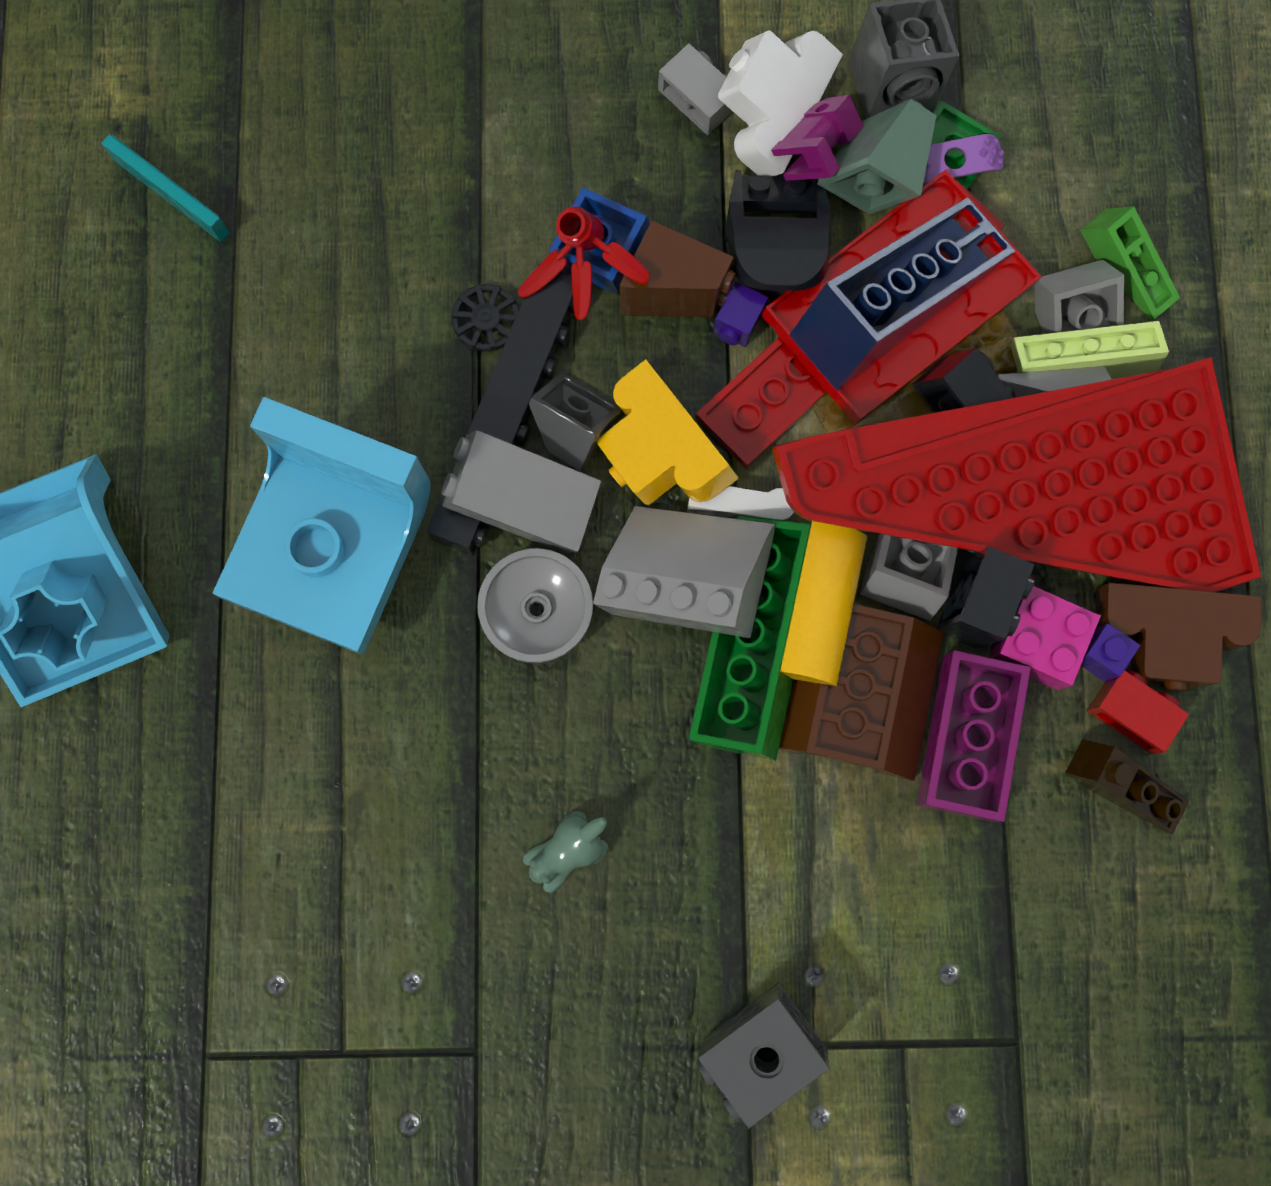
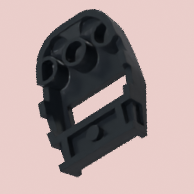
(778, 250)

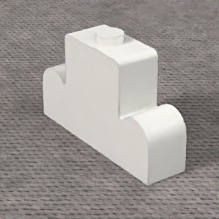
(772, 90)

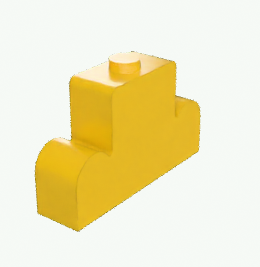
(660, 443)

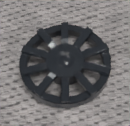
(484, 317)

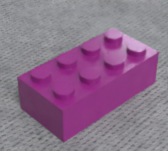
(973, 736)

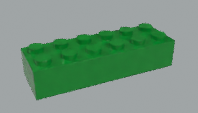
(742, 686)

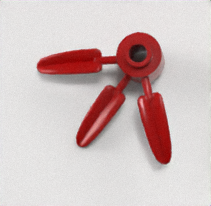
(584, 232)

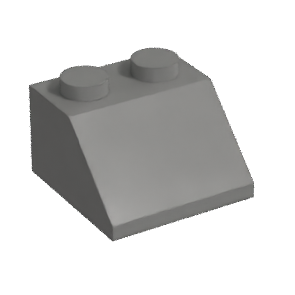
(1080, 298)
(909, 575)

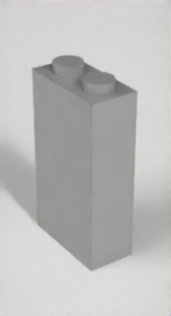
(520, 492)

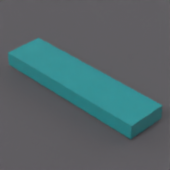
(166, 188)

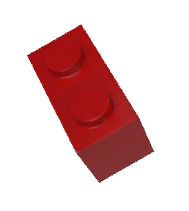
(1139, 712)

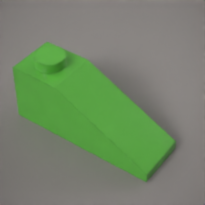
(1124, 243)

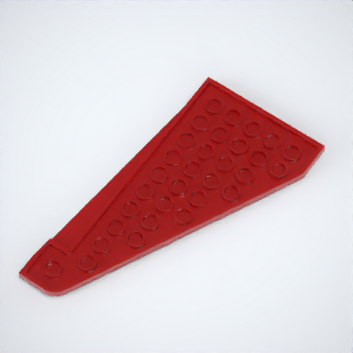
(1080, 478)

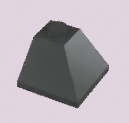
(572, 419)

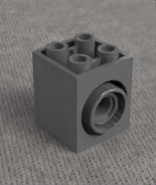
(902, 55)
(755, 1080)

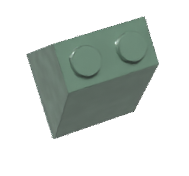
(884, 159)

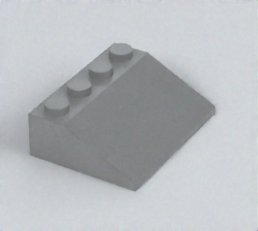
(686, 570)

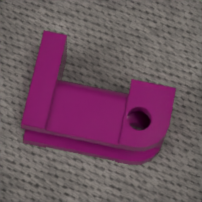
(820, 129)

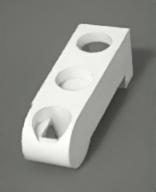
(745, 502)

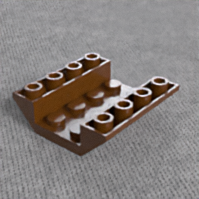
(879, 699)

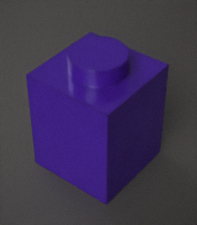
(739, 315)
(1109, 653)

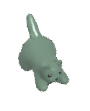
(571, 847)

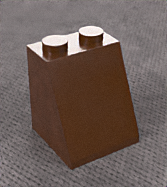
(684, 277)

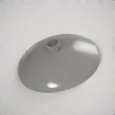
(532, 579)

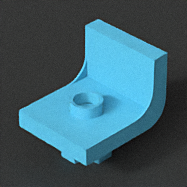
(325, 528)
(67, 586)

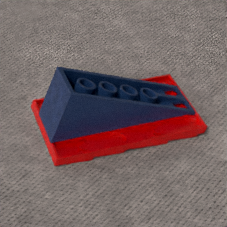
(901, 297)

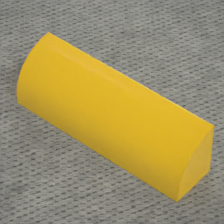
(823, 604)

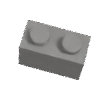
(693, 88)

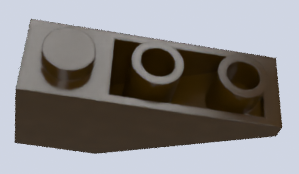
(1127, 784)

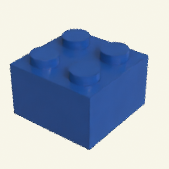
(619, 225)

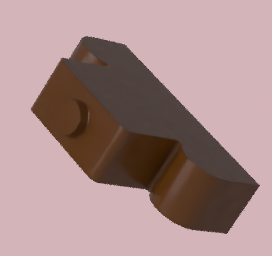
(1179, 630)

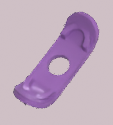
(981, 155)

